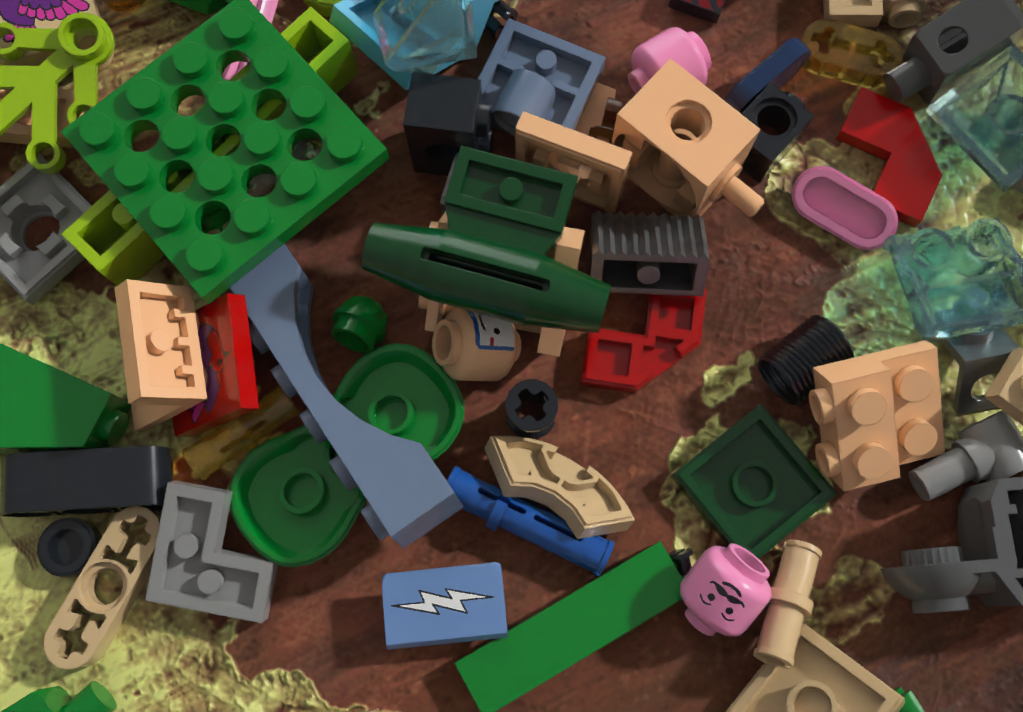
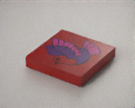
(228, 364)

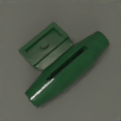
(495, 249)

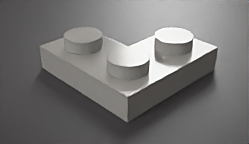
(194, 569)

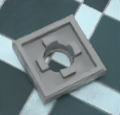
(22, 201)

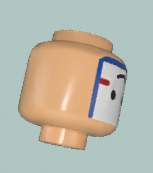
(475, 346)

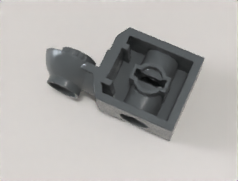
(983, 563)

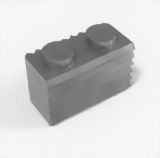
(649, 253)

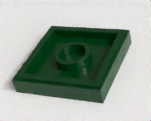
(754, 484)

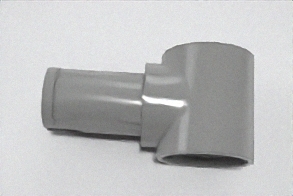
(982, 453)

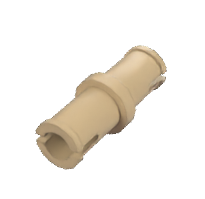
(788, 604)

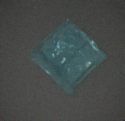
(960, 278)

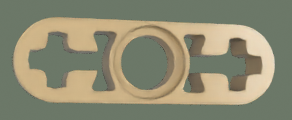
(100, 633)

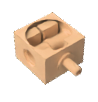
(686, 144)

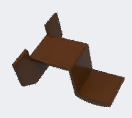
(607, 127)

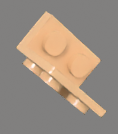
(159, 350)

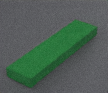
(571, 629)

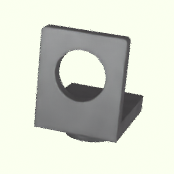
(977, 357)

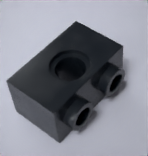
(443, 116)

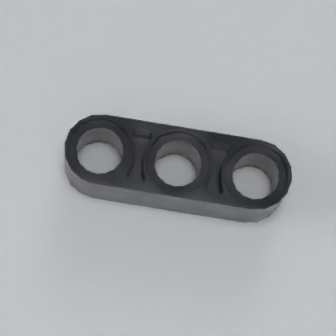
(84, 481)

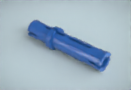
(528, 522)

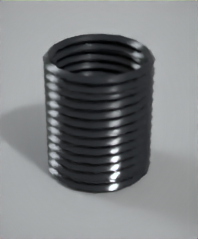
(791, 361)

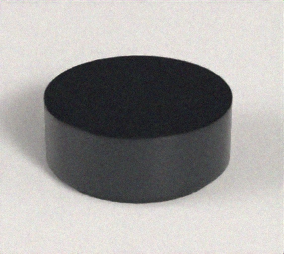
(67, 546)

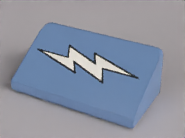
(444, 605)

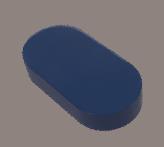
(776, 68)

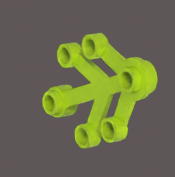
(38, 85)

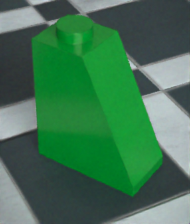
(53, 409)

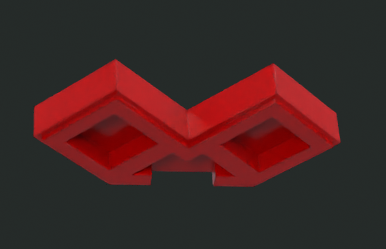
(894, 135)
(634, 360)

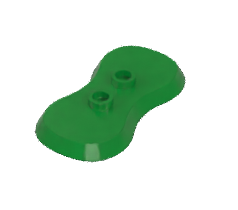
(286, 489)

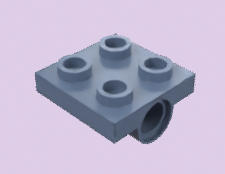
(538, 76)

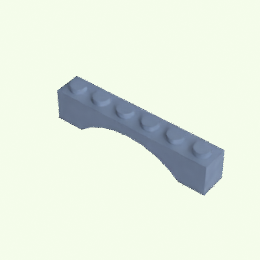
(393, 473)

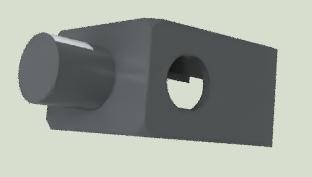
(954, 48)

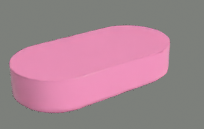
(844, 207)

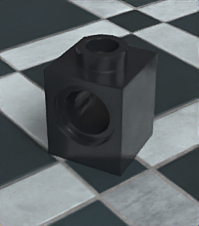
(783, 113)

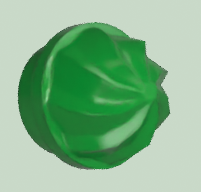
(359, 324)

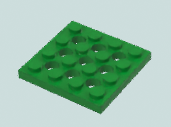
(256, 224)

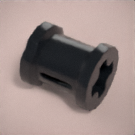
(534, 392)

